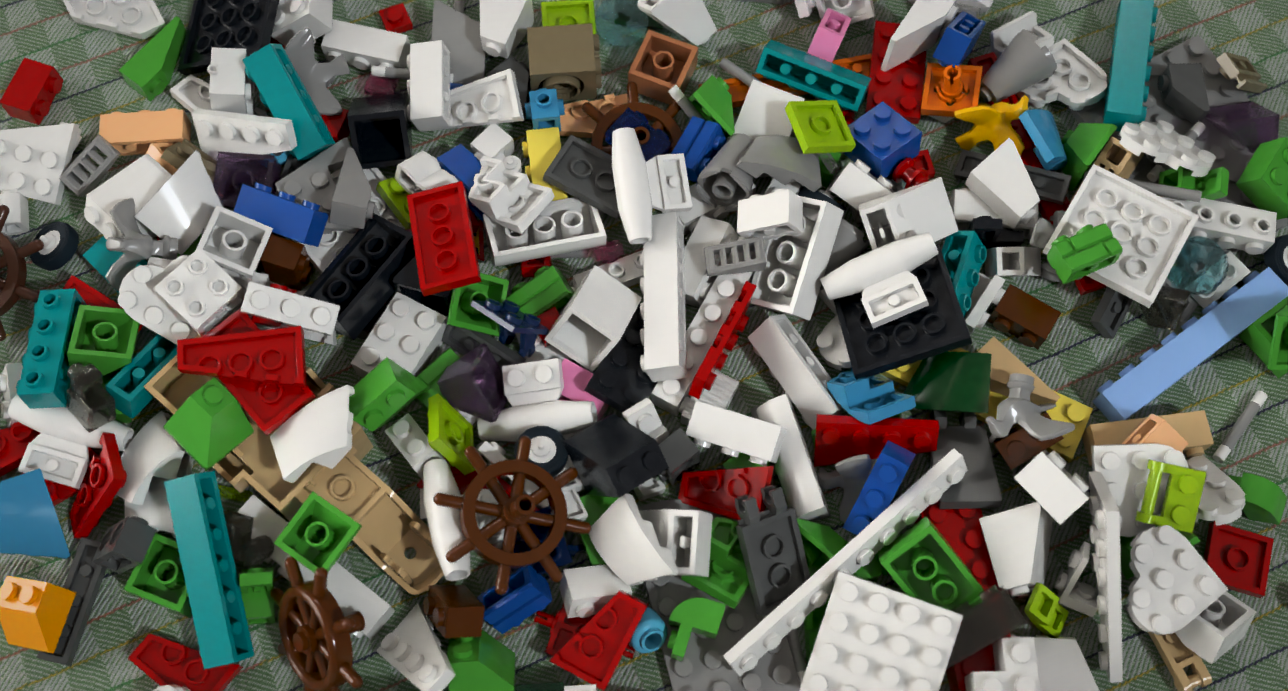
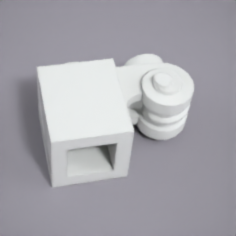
(498, 145)

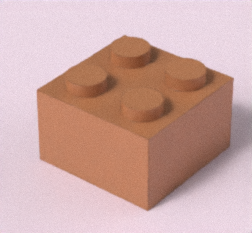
(662, 65)

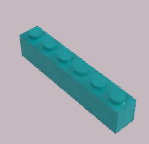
(1129, 63)
(209, 569)

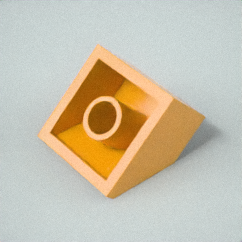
(34, 612)

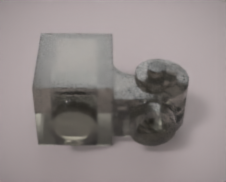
(88, 398)
(244, 548)

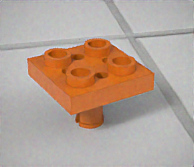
(951, 83)

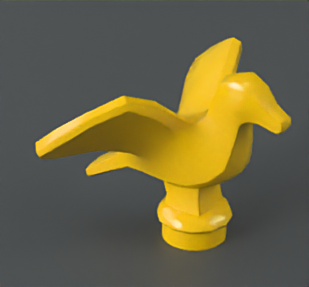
(991, 124)

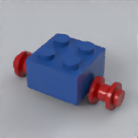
(886, 144)

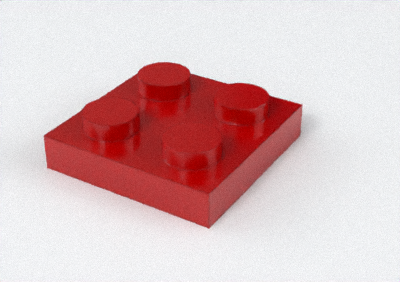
(1239, 558)

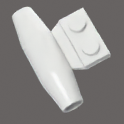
(646, 185)
(884, 278)
(534, 397)
(62, 442)
(445, 521)

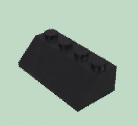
(364, 274)

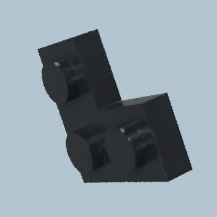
(993, 234)

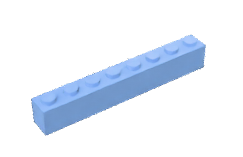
(1191, 347)

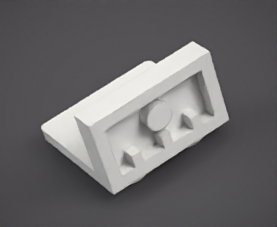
(201, 292)

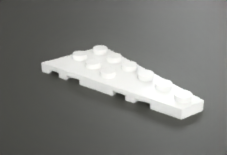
(36, 159)
(1107, 565)

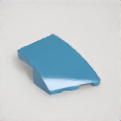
(1045, 135)
(869, 398)
(29, 518)

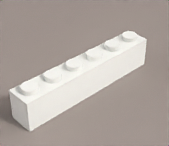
(664, 300)
(346, 588)

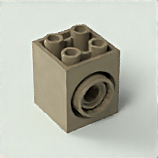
(565, 60)

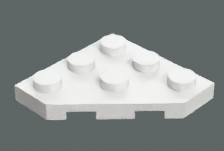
(126, 17)

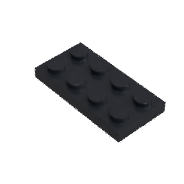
(619, 376)

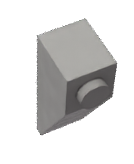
(352, 195)

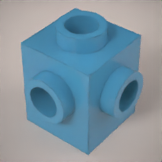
(544, 108)

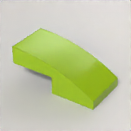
(1046, 611)

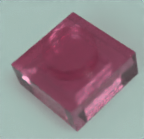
(380, 85)
(609, 252)

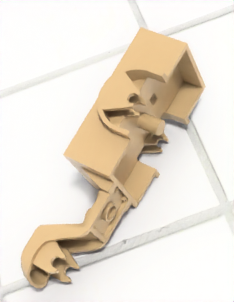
(386, 520)

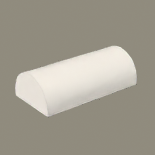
(558, 229)
(794, 462)

